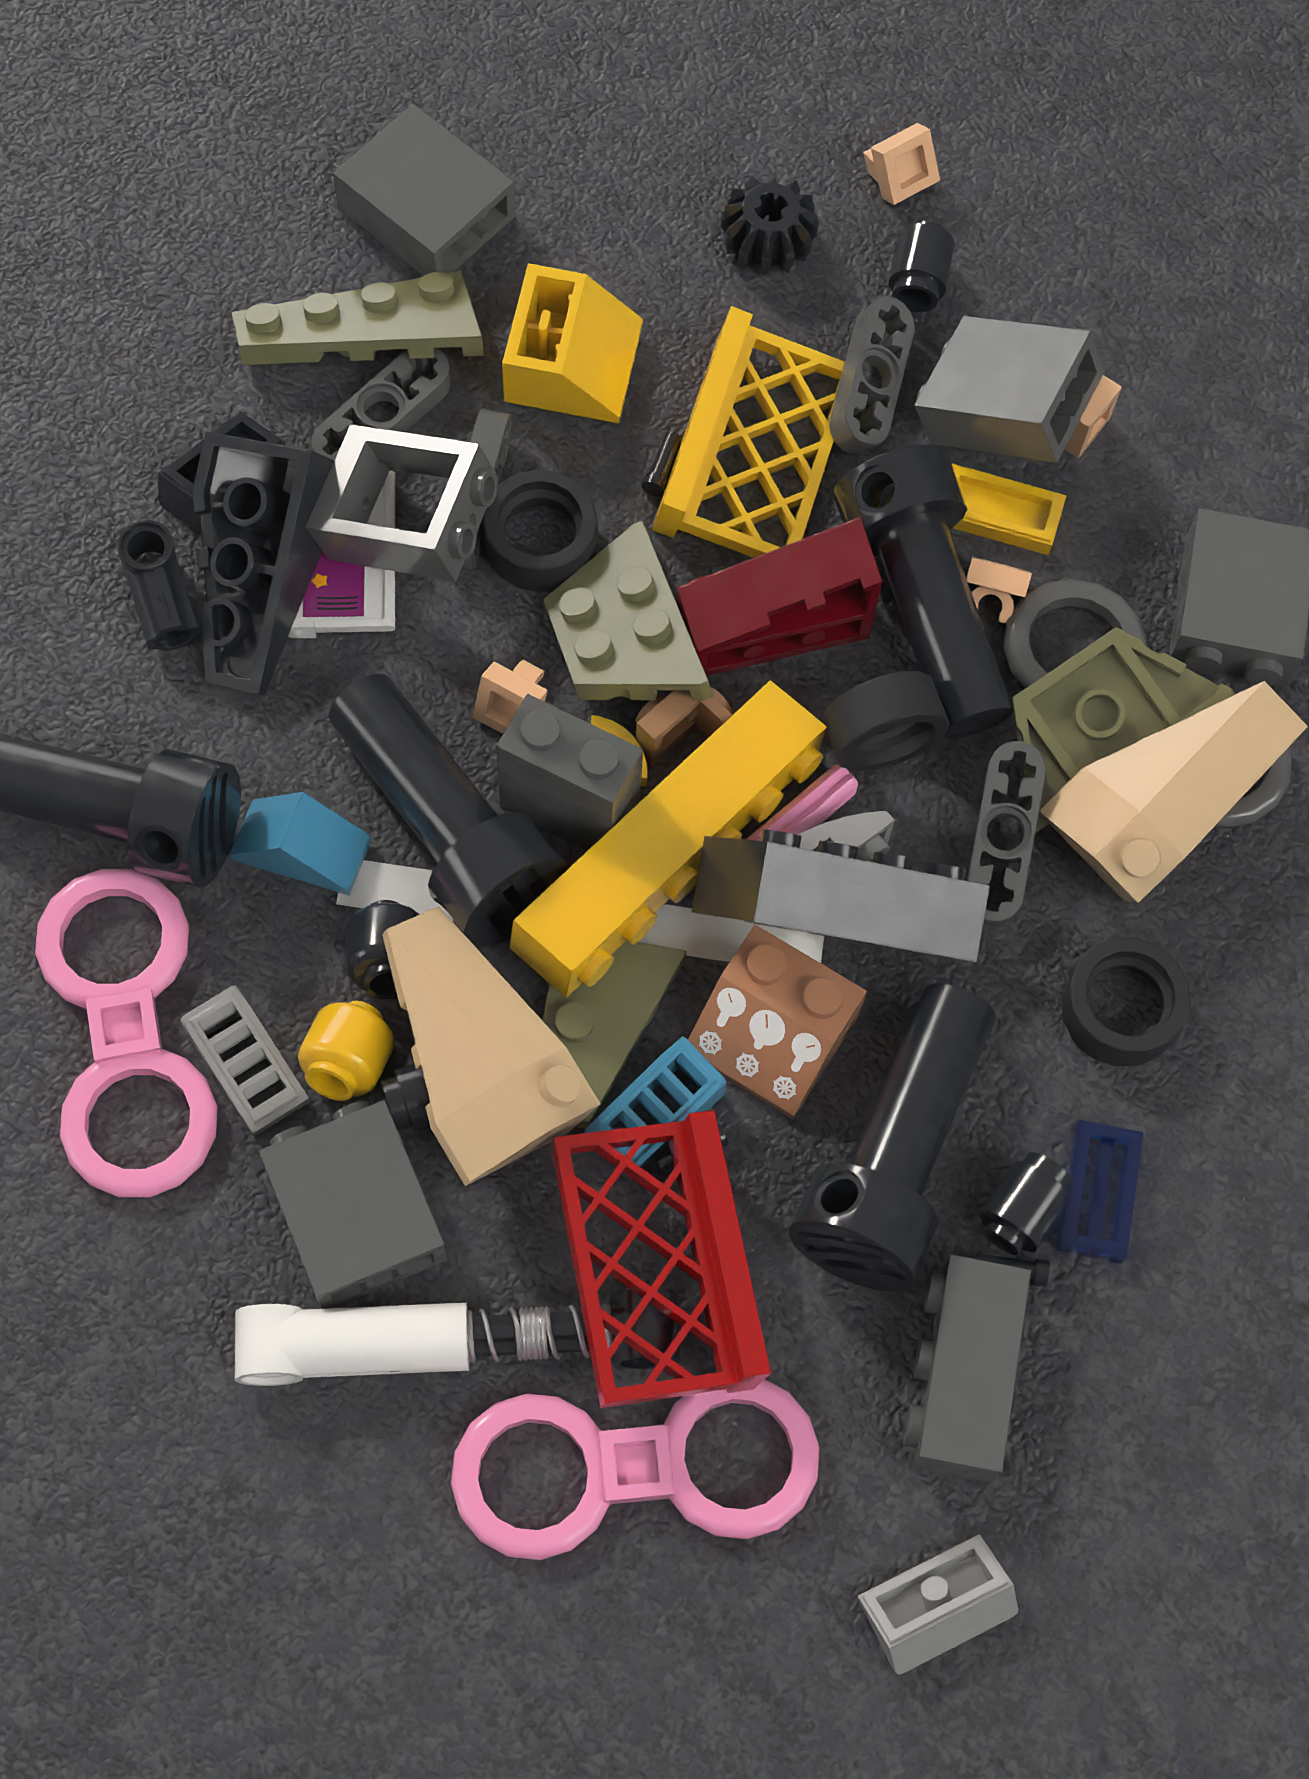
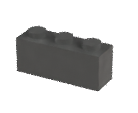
(968, 1368)

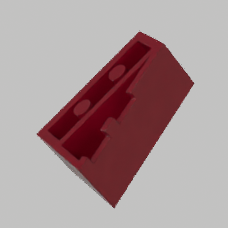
(784, 601)

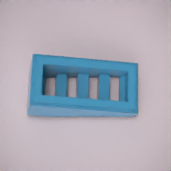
(660, 1072)

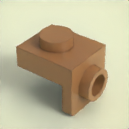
(672, 717)

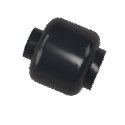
(365, 948)

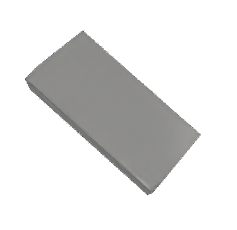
(939, 1604)

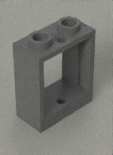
(356, 481)

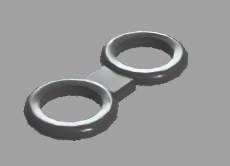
(1119, 615)

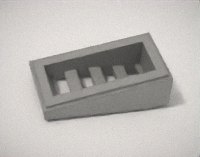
(216, 1014)

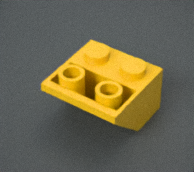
(570, 346)

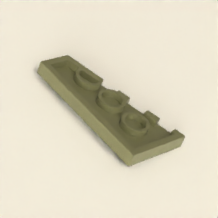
(359, 322)

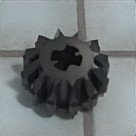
(769, 224)

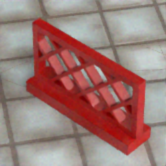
(716, 1249)

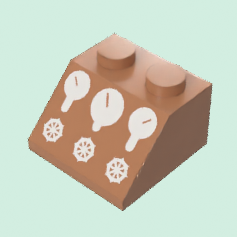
(776, 1020)

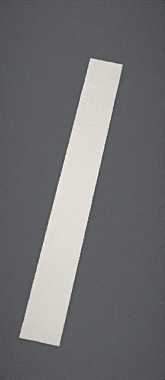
(675, 926)

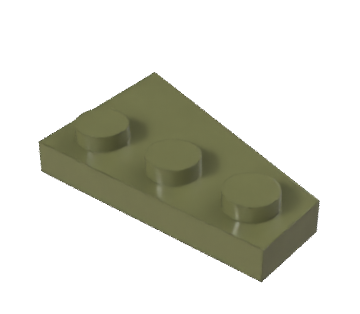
(607, 1019)

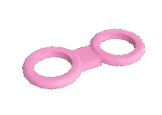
(125, 1033)
(631, 1468)

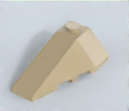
(1163, 794)
(487, 1059)

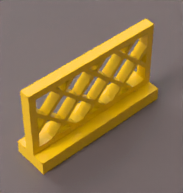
(705, 438)

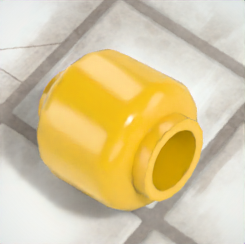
(346, 1050)

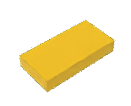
(1009, 510)

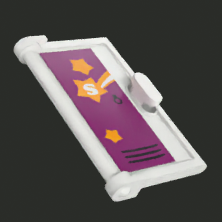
(351, 595)

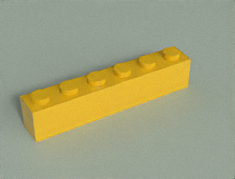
(659, 843)

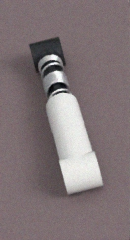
(288, 1343)

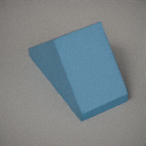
(301, 841)

